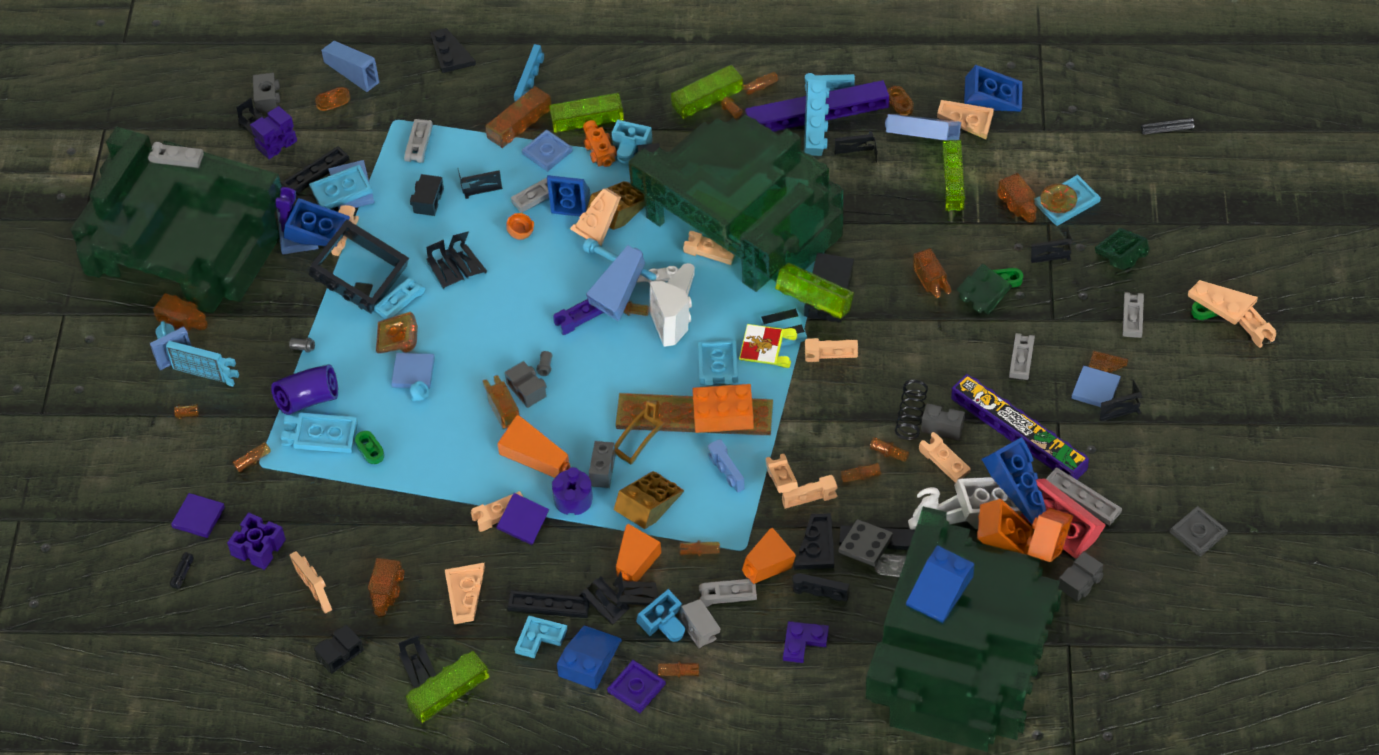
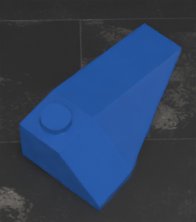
(1015, 475)

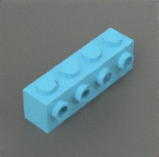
(815, 117)

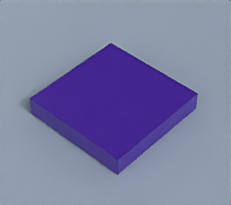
(198, 515)
(522, 518)
(636, 686)

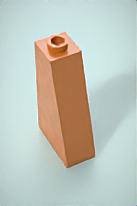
(532, 448)

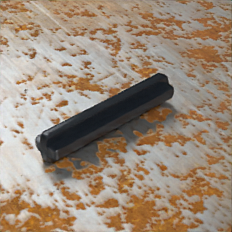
(1166, 126)

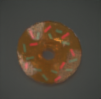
(1058, 198)

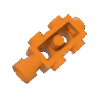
(599, 144)

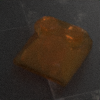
(397, 333)

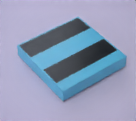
(784, 320)

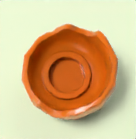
(520, 226)

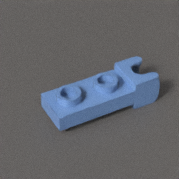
(724, 463)

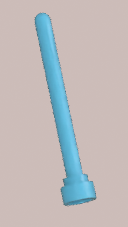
(592, 247)

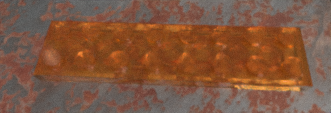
(678, 414)

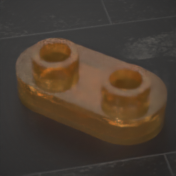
(332, 98)
(900, 100)

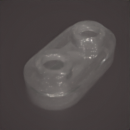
(892, 567)

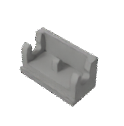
(699, 623)

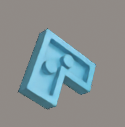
(539, 630)

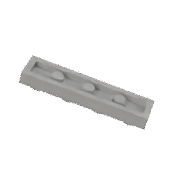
(1085, 496)

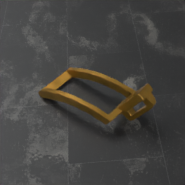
(651, 418)

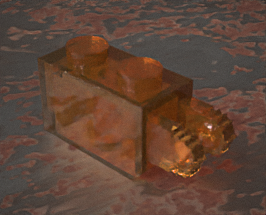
(1018, 197)
(930, 272)
(179, 313)
(501, 402)
(385, 584)

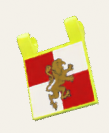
(763, 345)

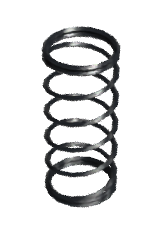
(906, 415)

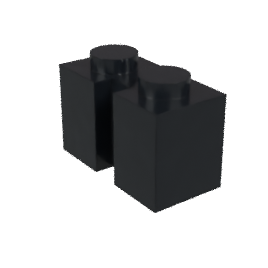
(427, 194)
(339, 649)

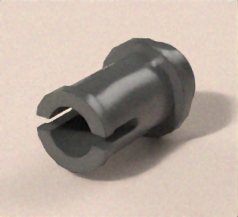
(302, 344)
(544, 365)

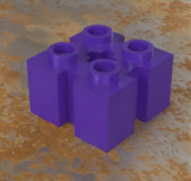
(273, 132)
(256, 541)

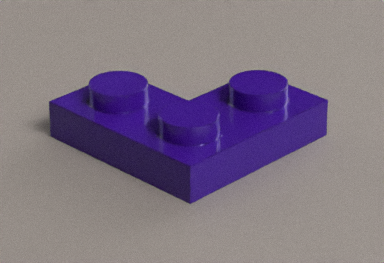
(800, 635)

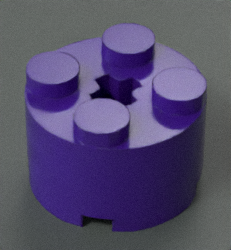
(572, 491)

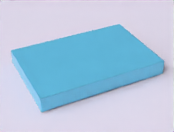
(341, 187)
(1085, 199)

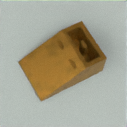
(629, 205)
(647, 499)

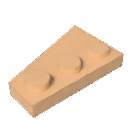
(972, 117)
(598, 217)
(1223, 301)
(311, 579)
(464, 591)

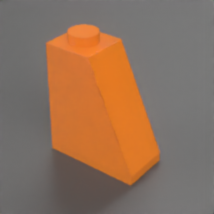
(636, 553)
(768, 558)

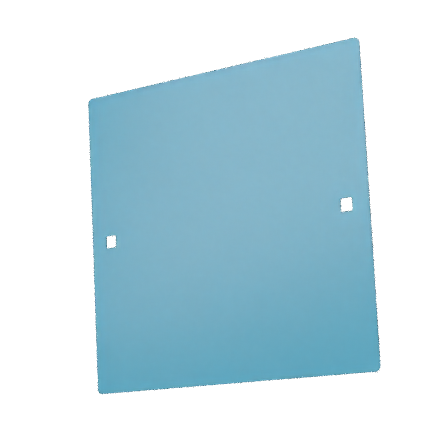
(506, 317)

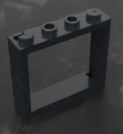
(371, 244)

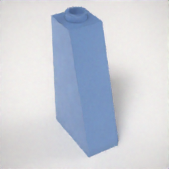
(352, 64)
(923, 127)
(617, 283)

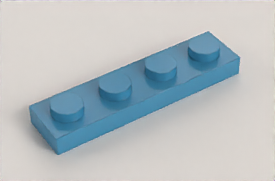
(530, 71)

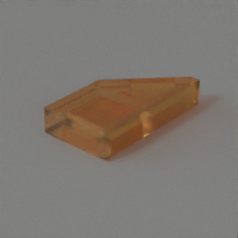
(1107, 362)

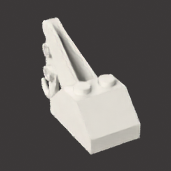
(670, 301)
(964, 505)

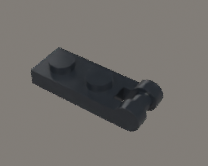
(820, 587)

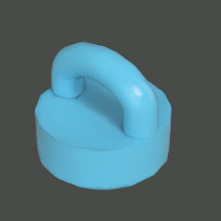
(164, 329)
(419, 391)

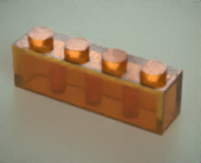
(518, 117)

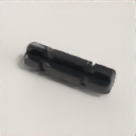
(181, 570)

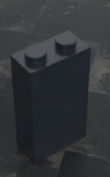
(836, 270)

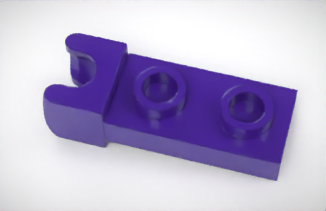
(285, 205)
(575, 316)

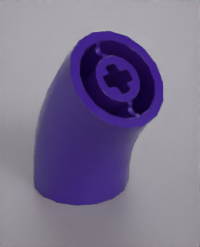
(305, 389)

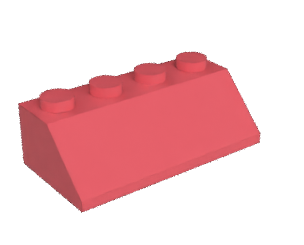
(1084, 526)

